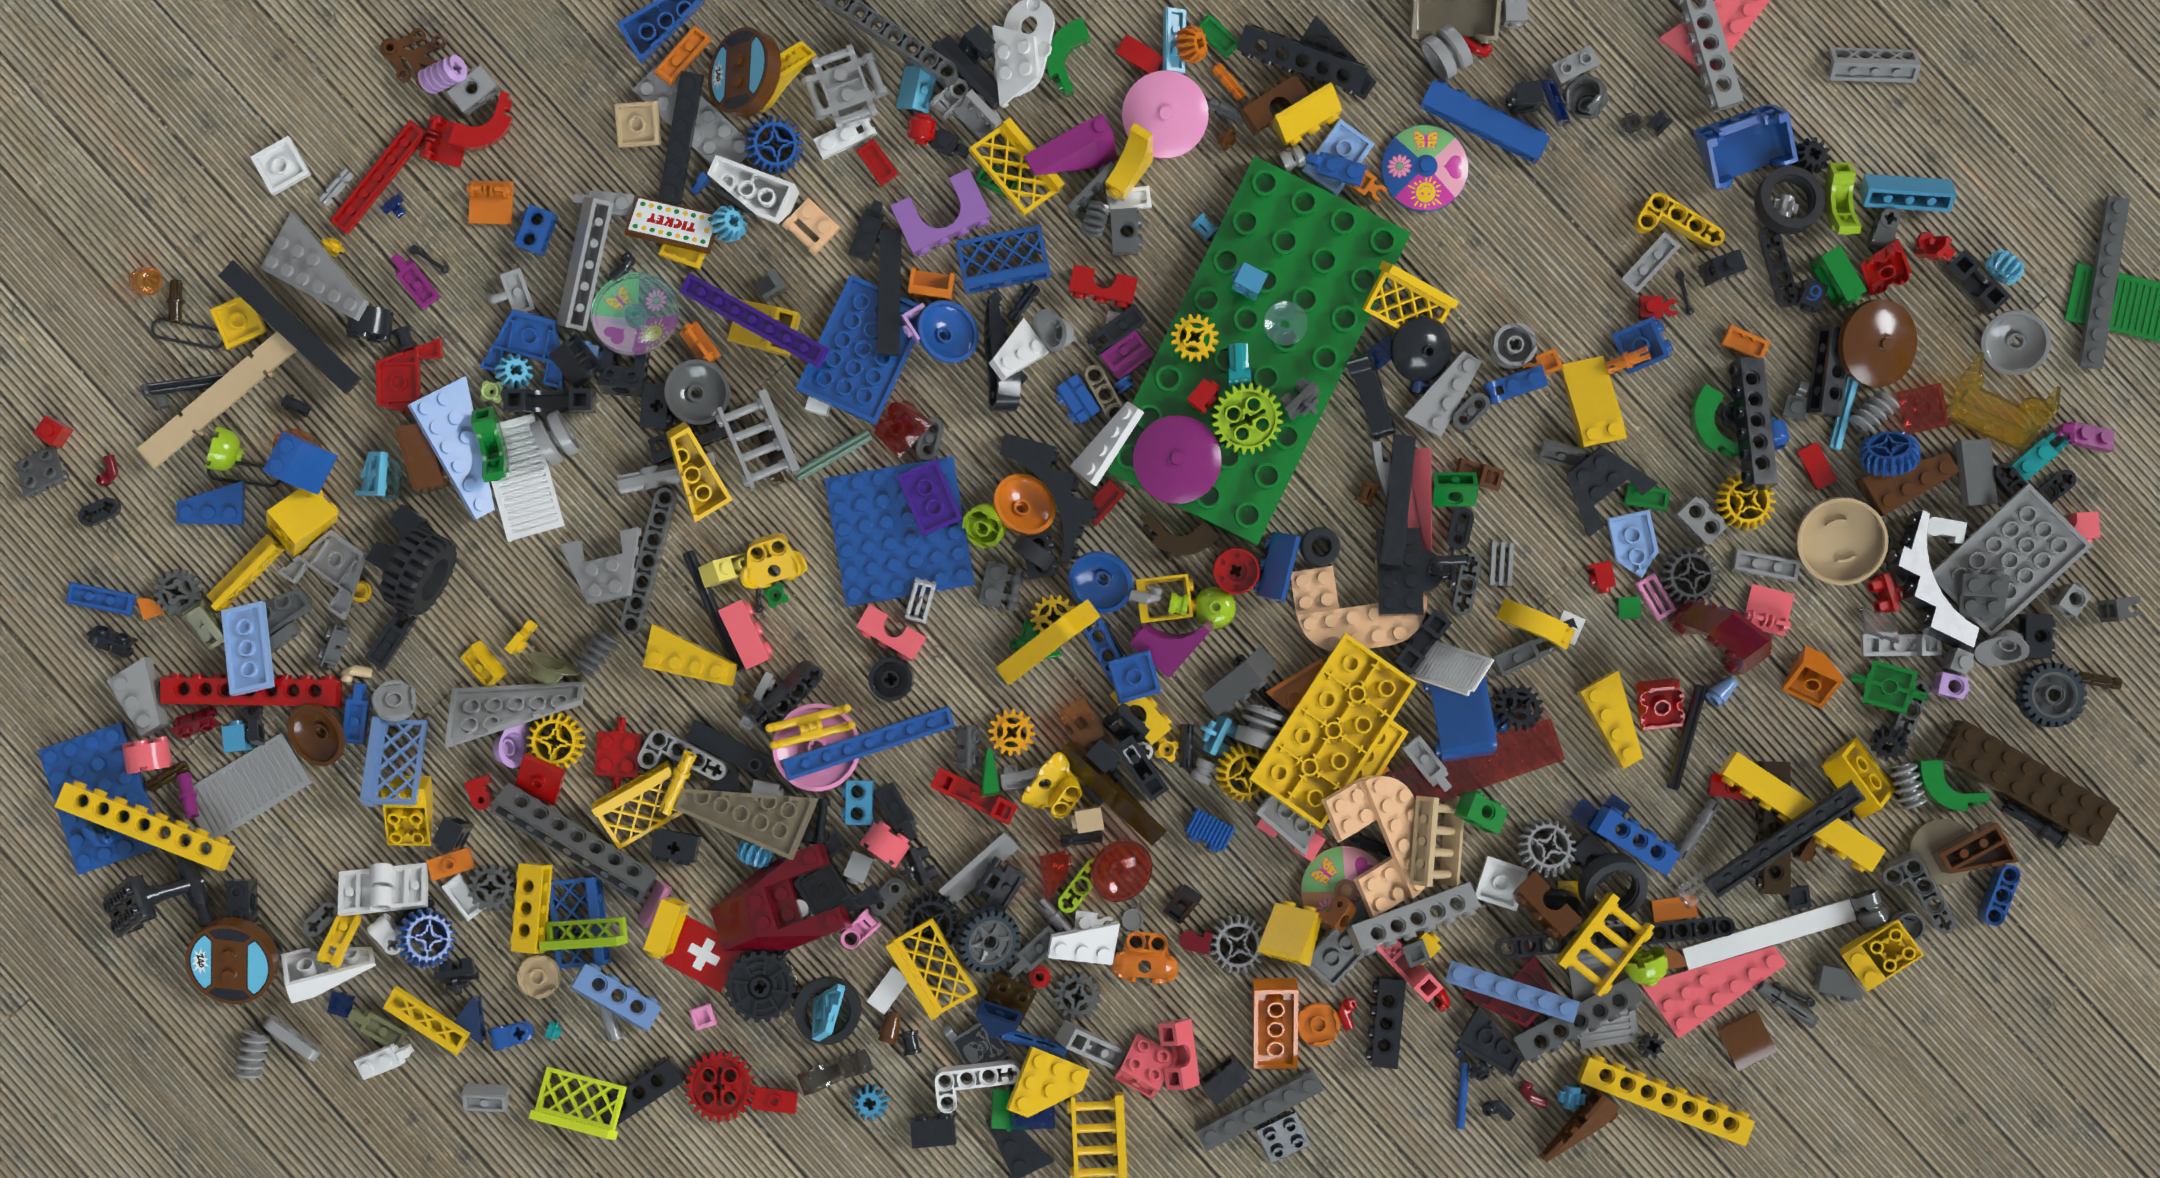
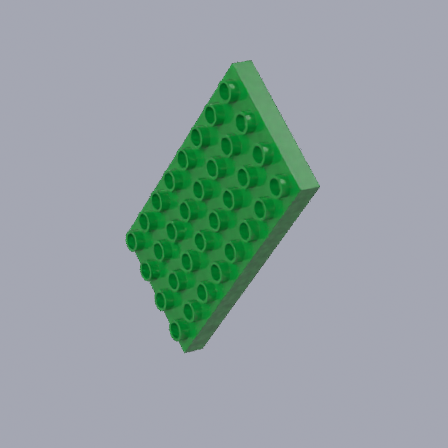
(1316, 256)

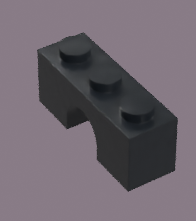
(1964, 273)
(405, 521)
(1421, 641)

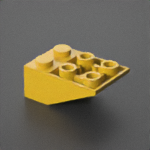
(747, 338)
(409, 823)
(1881, 953)

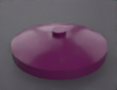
(1177, 459)

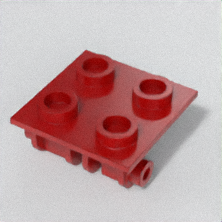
(436, 144)

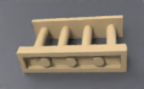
(1424, 843)

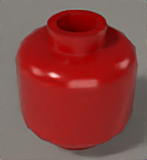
(921, 128)

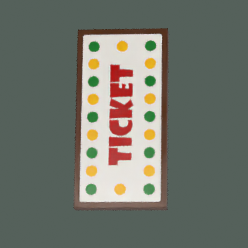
(671, 225)

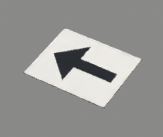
(1574, 622)

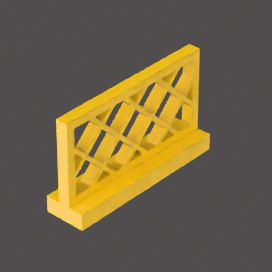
(1022, 146)
(1412, 284)
(628, 793)
(914, 975)

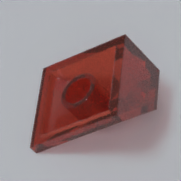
(1054, 869)

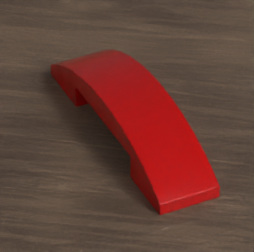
(969, 793)

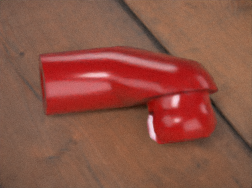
(1481, 51)
(1443, 1001)

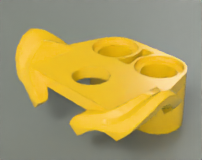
(756, 572)
(1060, 794)

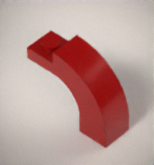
(487, 135)

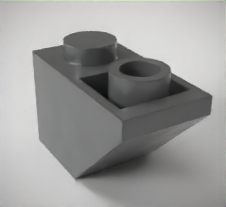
(1835, 981)

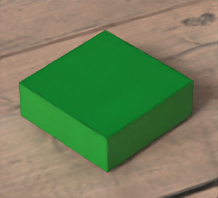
(1628, 608)

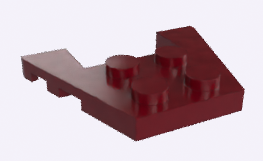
(1529, 974)

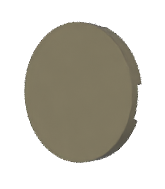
(1929, 838)

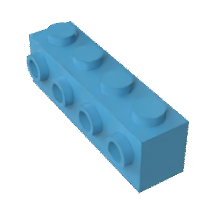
(1907, 193)

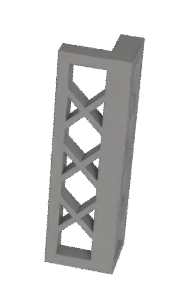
(1874, 67)
(966, 878)

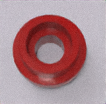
(1039, 969)

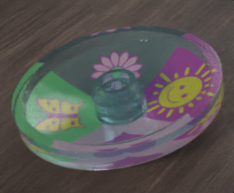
(634, 313)

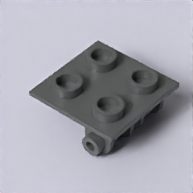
(40, 471)

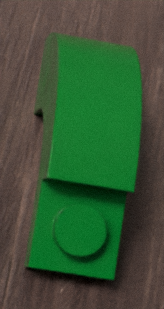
(1065, 41)
(1703, 422)
(492, 444)
(1940, 792)

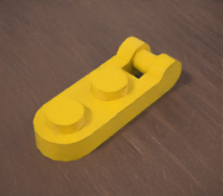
(338, 938)

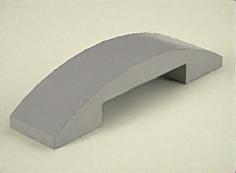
(1908, 646)

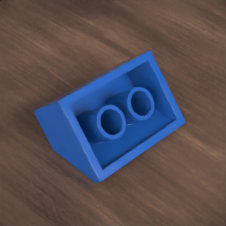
(1277, 566)

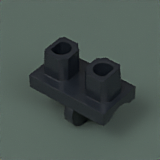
(915, 857)
(457, 978)

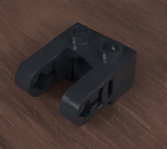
(623, 379)

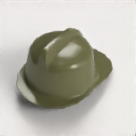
(549, 669)

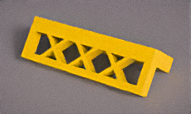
(245, 573)
(427, 1020)

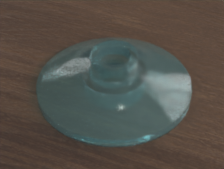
(1287, 312)

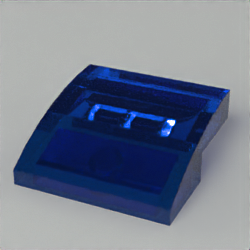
(1555, 102)

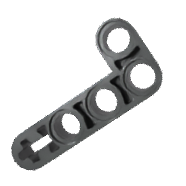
(1924, 893)

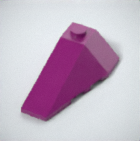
(1080, 148)

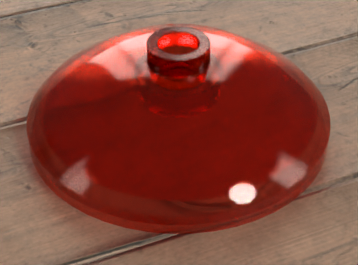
(1126, 878)

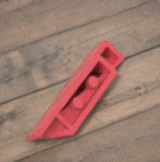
(1420, 497)

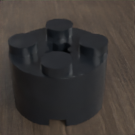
(374, 325)
(881, 671)

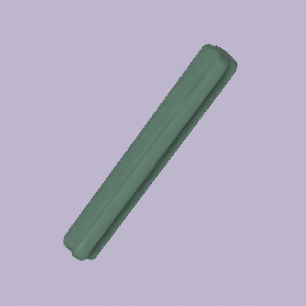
(834, 454)

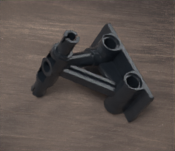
(133, 902)

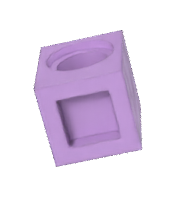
(1941, 683)

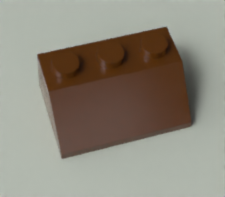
(420, 460)

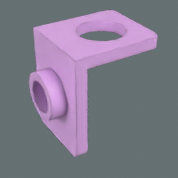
(908, 328)

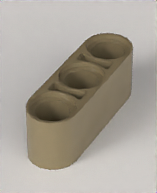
(1102, 384)

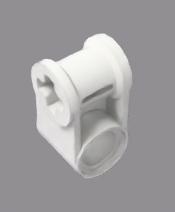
(384, 932)

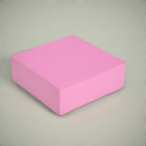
(703, 1016)

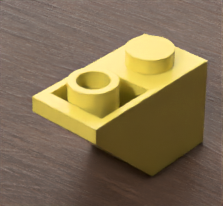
(722, 570)

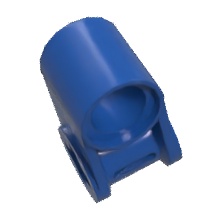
(507, 1035)

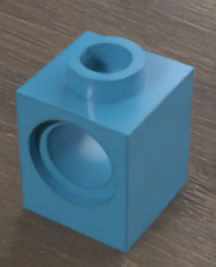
(235, 737)

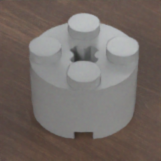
(1525, 345)

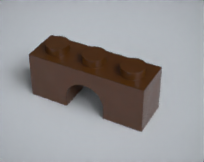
(1257, 113)
(1557, 922)

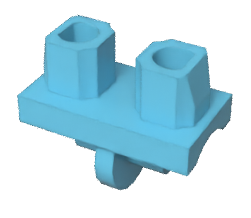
(1215, 734)

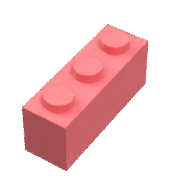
(746, 634)

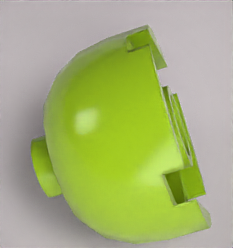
(224, 450)
(983, 526)
(1215, 606)
(1647, 966)

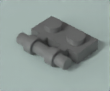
(994, 584)

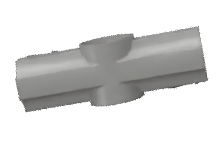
(648, 479)

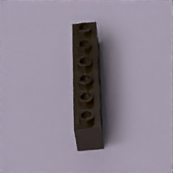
(1781, 881)

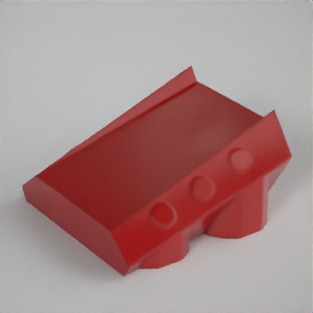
(1885, 268)
(1660, 704)

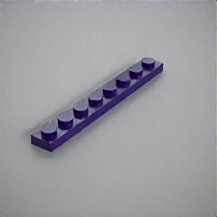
(754, 320)

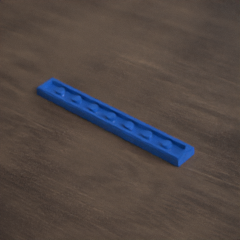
(867, 743)

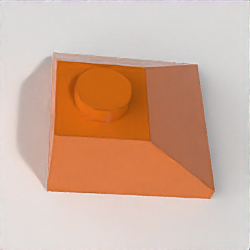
(1812, 677)

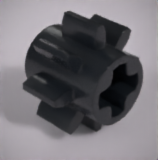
(1644, 1042)

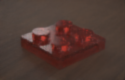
(1923, 408)

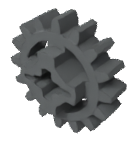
(180, 583)
(491, 877)
(1067, 993)

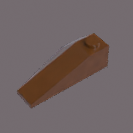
(1584, 1122)

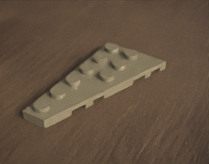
(761, 819)

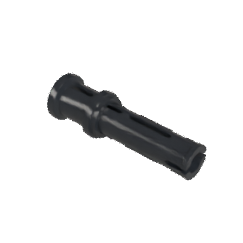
(2043, 829)

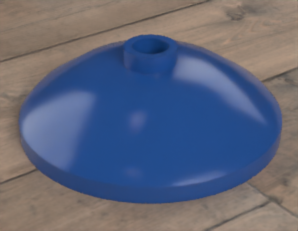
(954, 325)
(1103, 593)

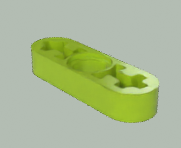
(1066, 894)

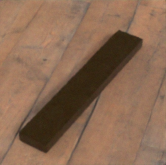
(1113, 795)

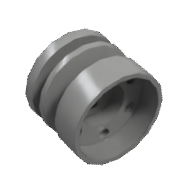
(1261, 726)

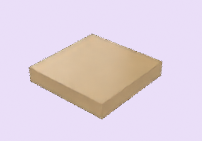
(637, 124)

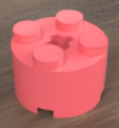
(147, 755)
(885, 844)

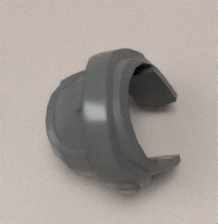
(1585, 97)

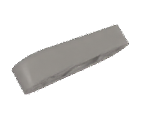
(292, 1037)

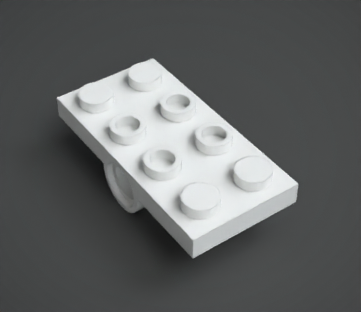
(383, 888)

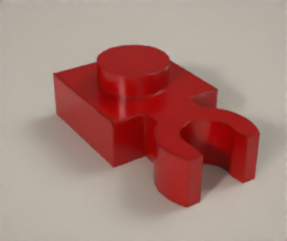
(1653, 306)

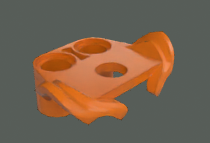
(1163, 966)

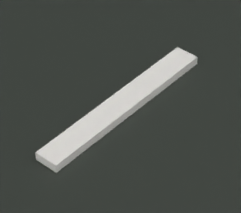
(1768, 934)

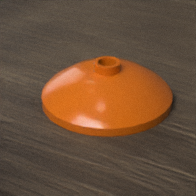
(1029, 496)

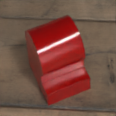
(478, 792)

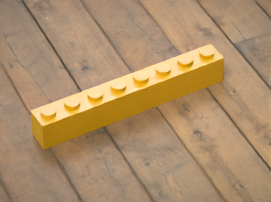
(1790, 803)

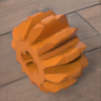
(1191, 44)

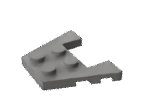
(335, 561)
(608, 576)

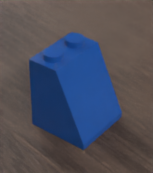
(300, 463)

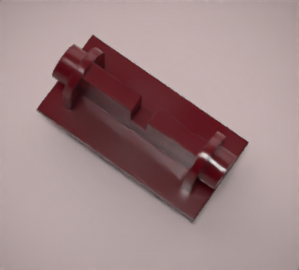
(186, 726)

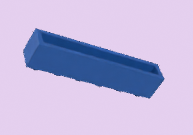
(1485, 121)

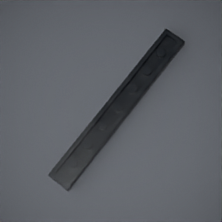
(289, 327)
(1784, 839)

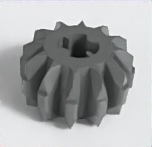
(1094, 219)

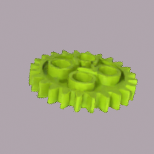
(1239, 399)

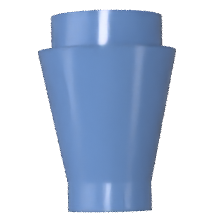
(1719, 693)

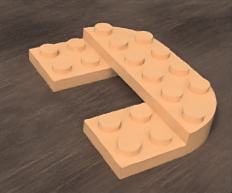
(1325, 623)
(1394, 809)

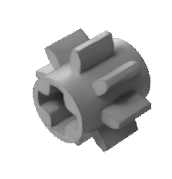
(1785, 205)

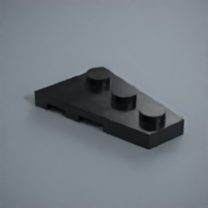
(1488, 1044)
(1020, 1151)

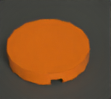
(1318, 1024)

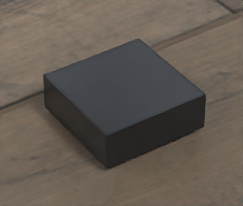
(1799, 897)

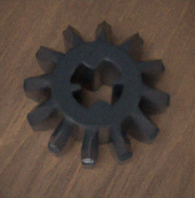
(1812, 147)
(1891, 735)

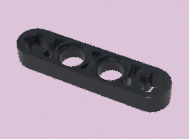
(1774, 267)

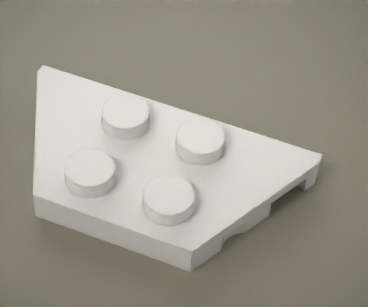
(1015, 63)

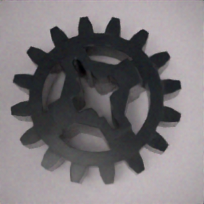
(1517, 698)

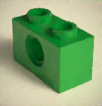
(1454, 489)
(1481, 812)

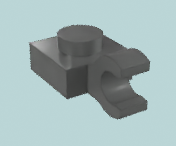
(1795, 405)

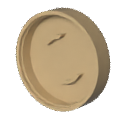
(1841, 541)

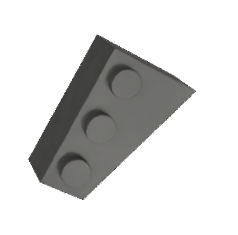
(1239, 681)

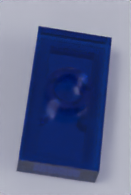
(1381, 352)

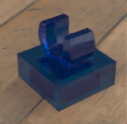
(394, 205)

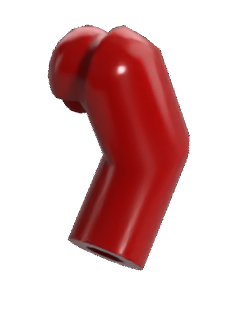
(1344, 1012)

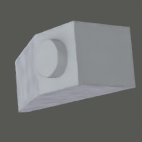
(1090, 1045)

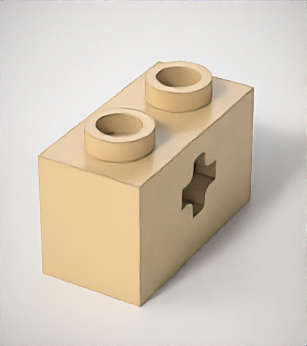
(1087, 819)

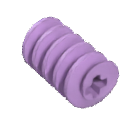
(442, 74)

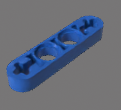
(1099, 647)

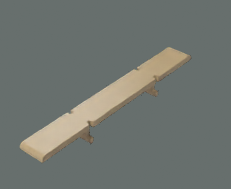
(216, 400)

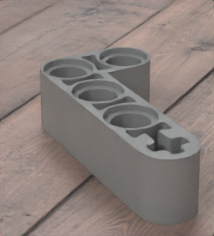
(668, 749)

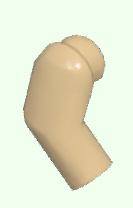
(356, 670)

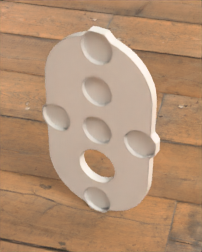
(1043, 31)

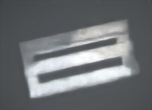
(1685, 896)

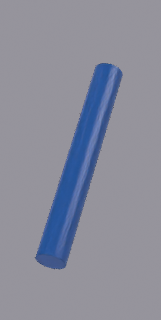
(1462, 1095)

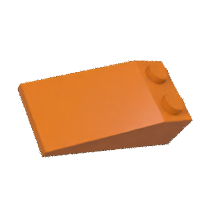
(1275, 1023)

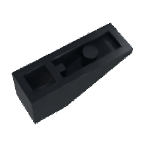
(1141, 768)

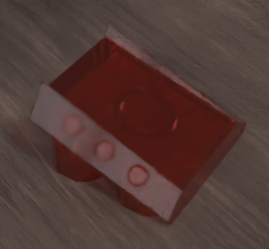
(901, 427)

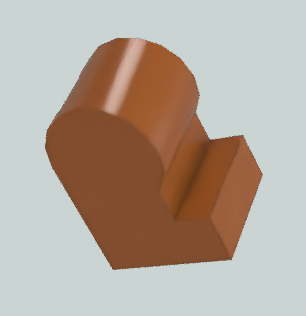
(1339, 914)

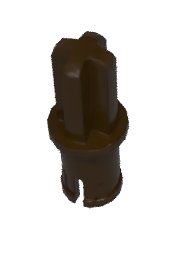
(175, 302)

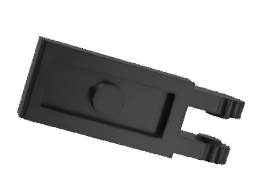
(1118, 328)
(390, 640)

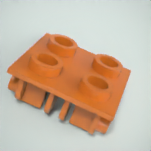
(490, 202)

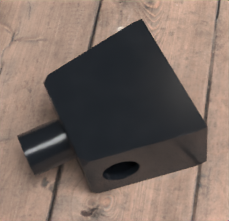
(1724, 267)

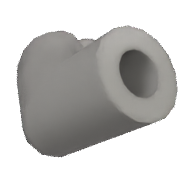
(1146, 598)

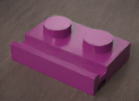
(1126, 355)

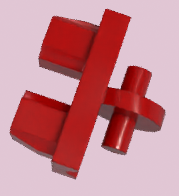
(1934, 247)
(1888, 593)

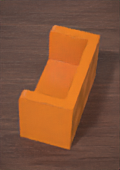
(931, 285)

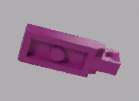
(415, 282)
(2087, 436)

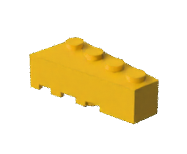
(698, 478)

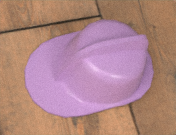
(511, 745)

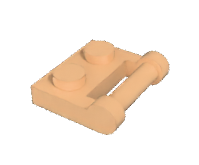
(816, 221)

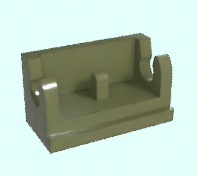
(205, 623)

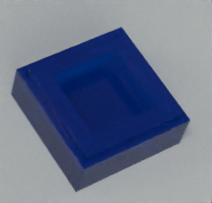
(340, 1003)

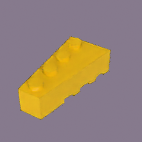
(679, 656)
(1611, 716)

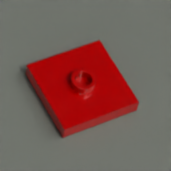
(540, 779)

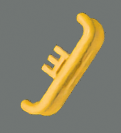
(810, 726)

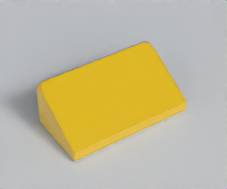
(483, 664)

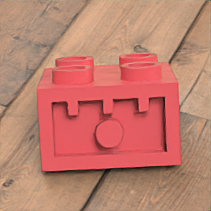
(1144, 1066)

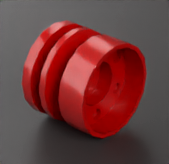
(1247, 575)

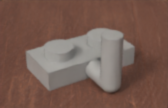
(514, 291)

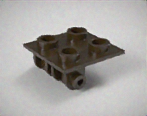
(1010, 993)

